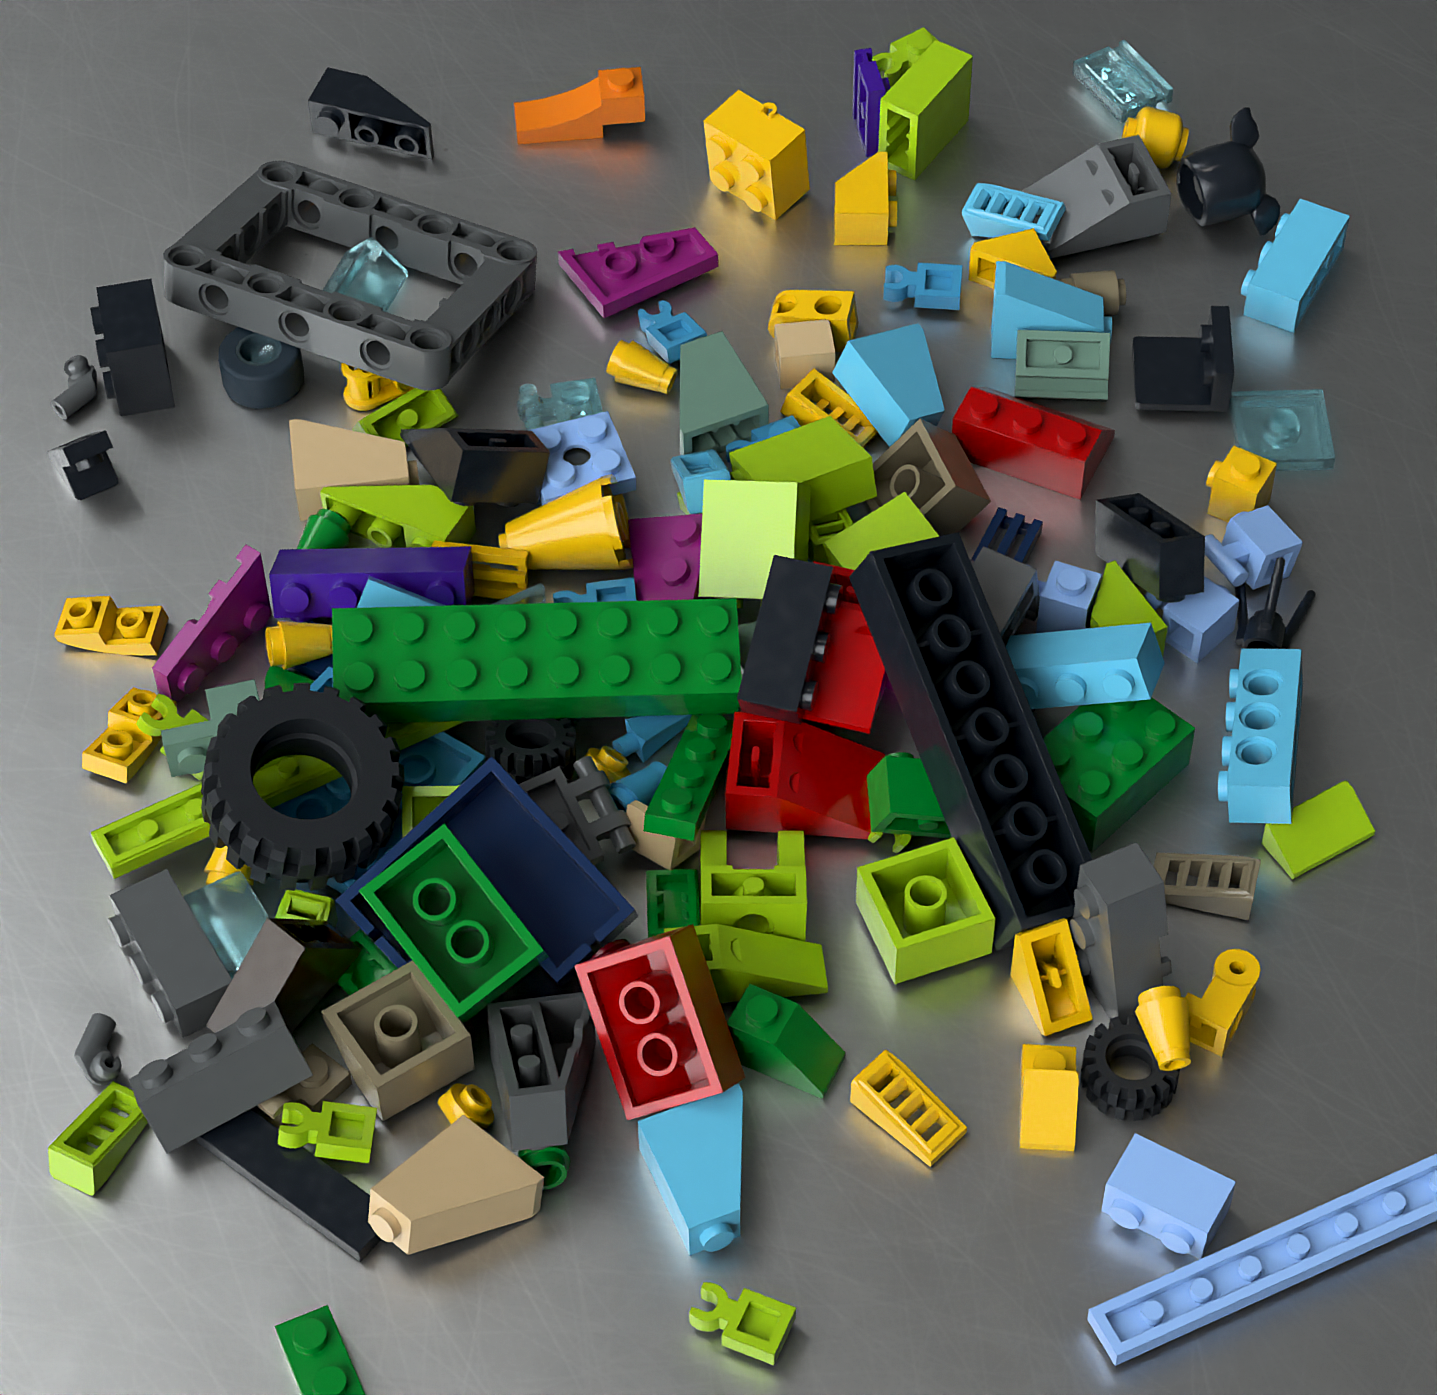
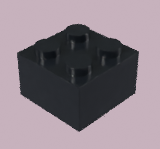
(132, 347)

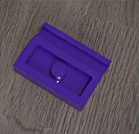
(867, 92)

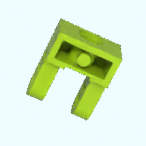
(755, 898)

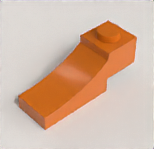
(581, 112)

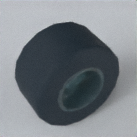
(259, 369)

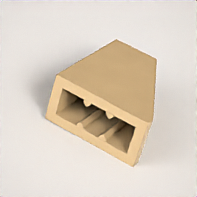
(341, 458)
(453, 1190)

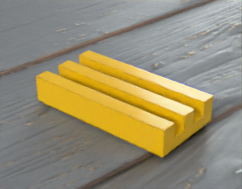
(495, 581)

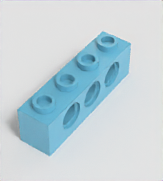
(1263, 736)

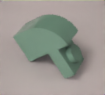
(188, 744)

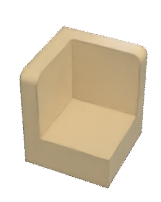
(802, 348)
(659, 848)

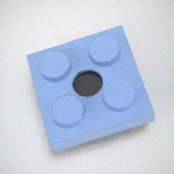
(582, 453)

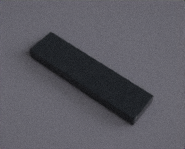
(295, 1180)

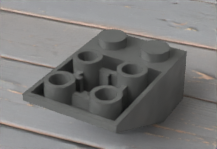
(1108, 197)

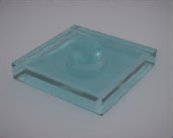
(1284, 427)

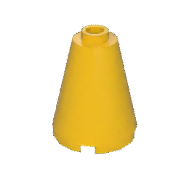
(574, 531)

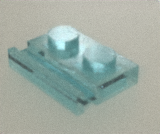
(1122, 81)

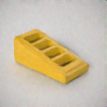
(827, 395)
(901, 1080)

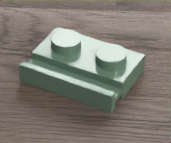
(1062, 365)

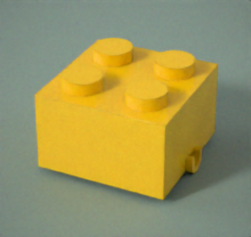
(757, 154)

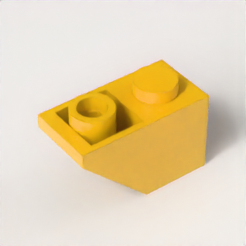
(863, 204)

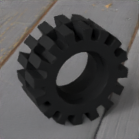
(531, 746)
(1117, 1091)

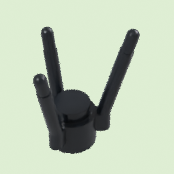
(1266, 627)

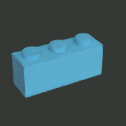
(1294, 265)
(1087, 665)

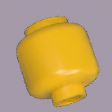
(1161, 134)

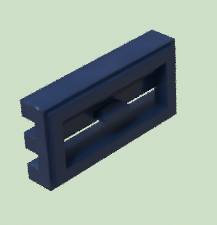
(1014, 527)

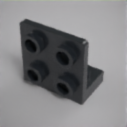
(1186, 370)

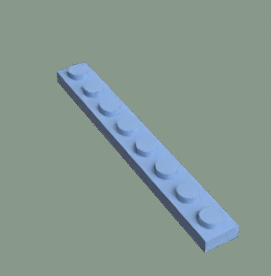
(1267, 1262)

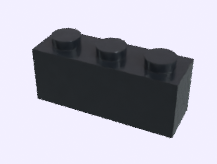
(1150, 546)
(789, 640)

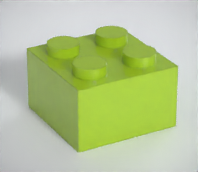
(924, 910)

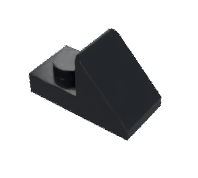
(85, 464)

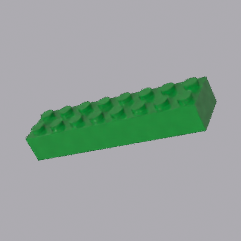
(539, 660)

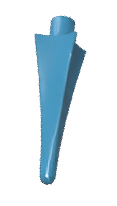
(649, 734)

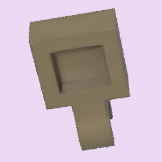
(326, 1084)

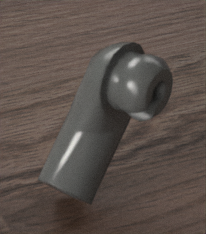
(81, 387)
(92, 1051)

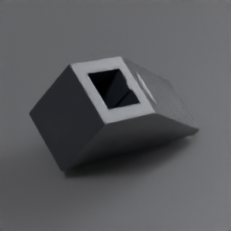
(365, 113)

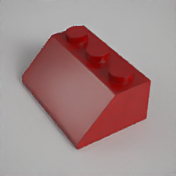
(1030, 440)
(660, 1022)

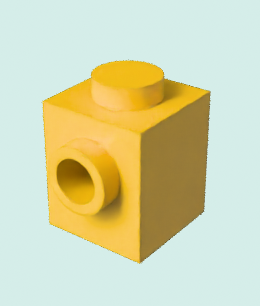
(1239, 483)

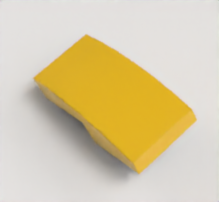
(102, 627)
(123, 746)

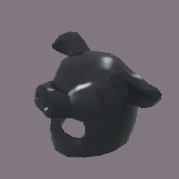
(1229, 179)

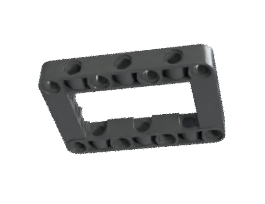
(210, 275)

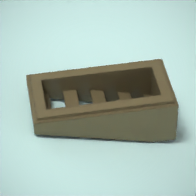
(1221, 868)

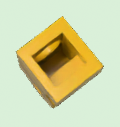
(813, 305)
(1225, 1001)

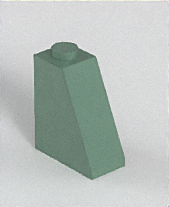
(716, 396)

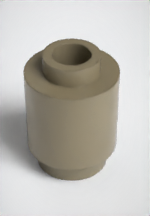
(1102, 284)

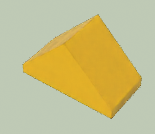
(1016, 248)
(1050, 977)

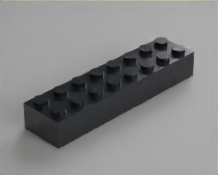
(973, 730)

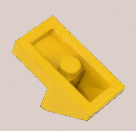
(1048, 1097)

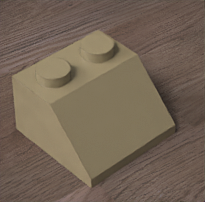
(935, 476)
(399, 1040)

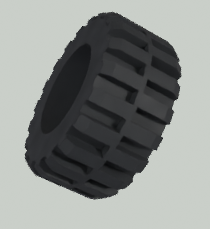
(315, 727)

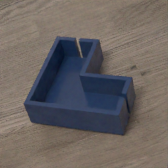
(526, 860)

